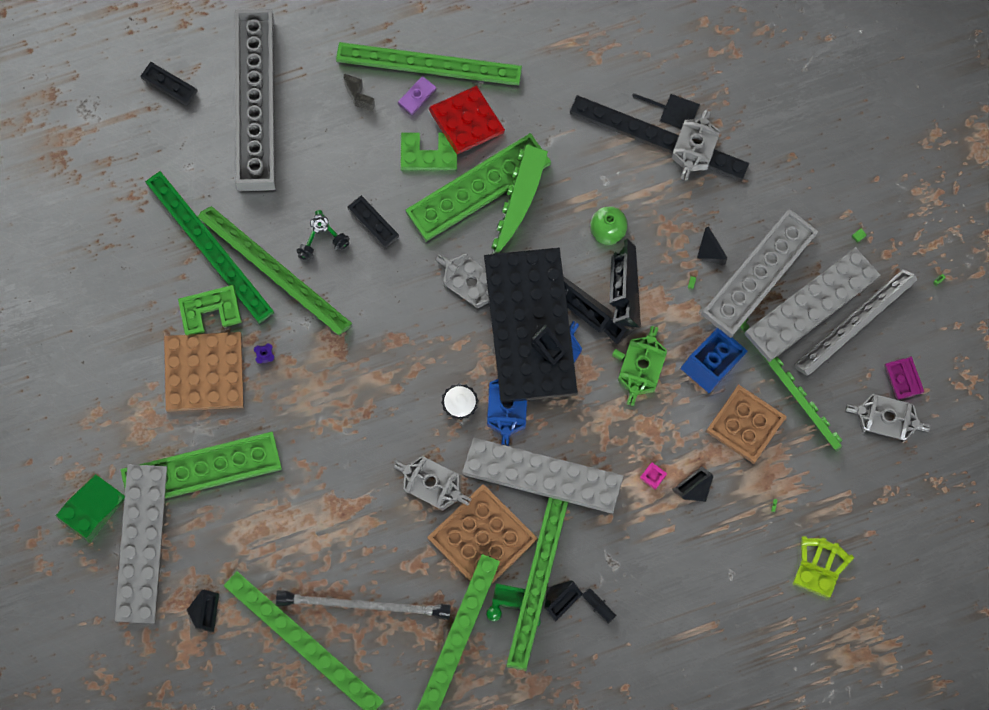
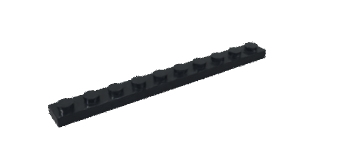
(651, 134)

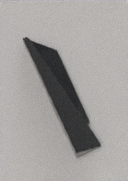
(624, 286)
(594, 312)

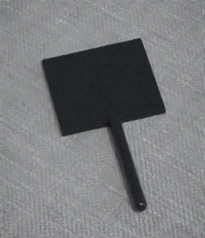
(676, 109)

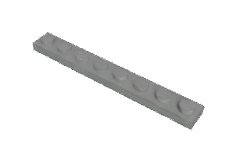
(855, 322)

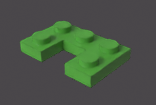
(415, 159)
(219, 299)

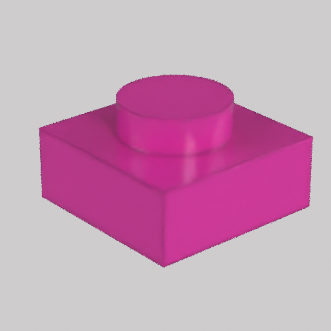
(653, 476)

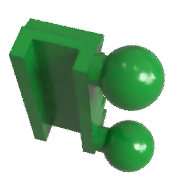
(506, 597)

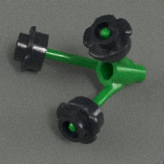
(321, 223)

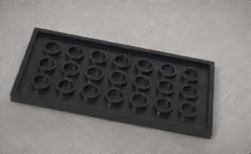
(525, 296)

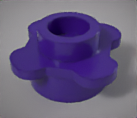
(268, 357)

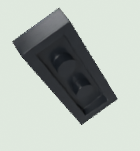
(168, 83)
(373, 221)

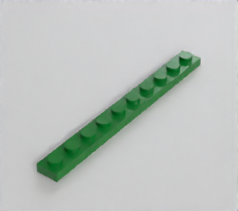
(209, 247)

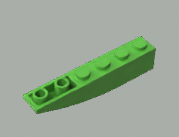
(521, 193)

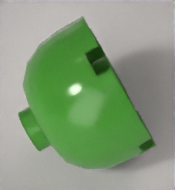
(608, 225)

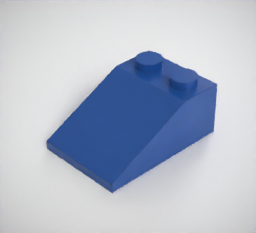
(713, 360)

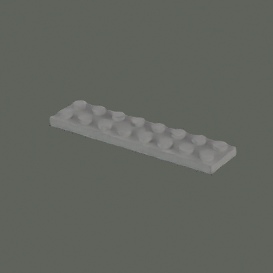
(759, 273)
(812, 304)
(543, 475)
(141, 544)

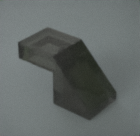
(354, 87)

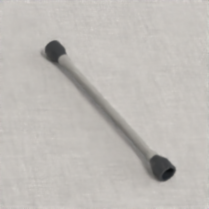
(287, 598)

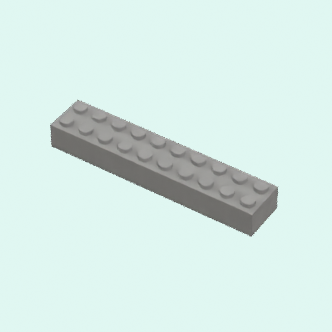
(254, 100)

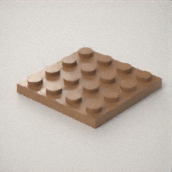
(203, 371)
(480, 529)

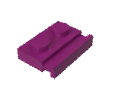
(904, 378)

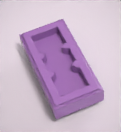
(417, 95)

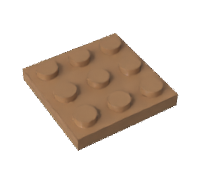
(746, 424)

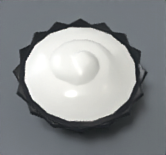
(459, 401)

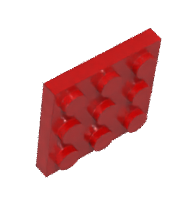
(466, 119)

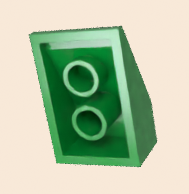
(90, 508)

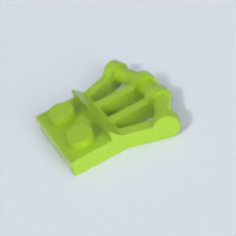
(816, 578)

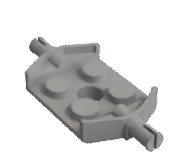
(691, 155)
(458, 272)
(873, 420)
(444, 492)

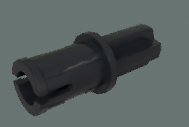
(599, 605)

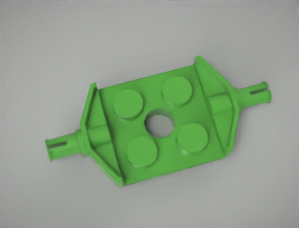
(638, 379)

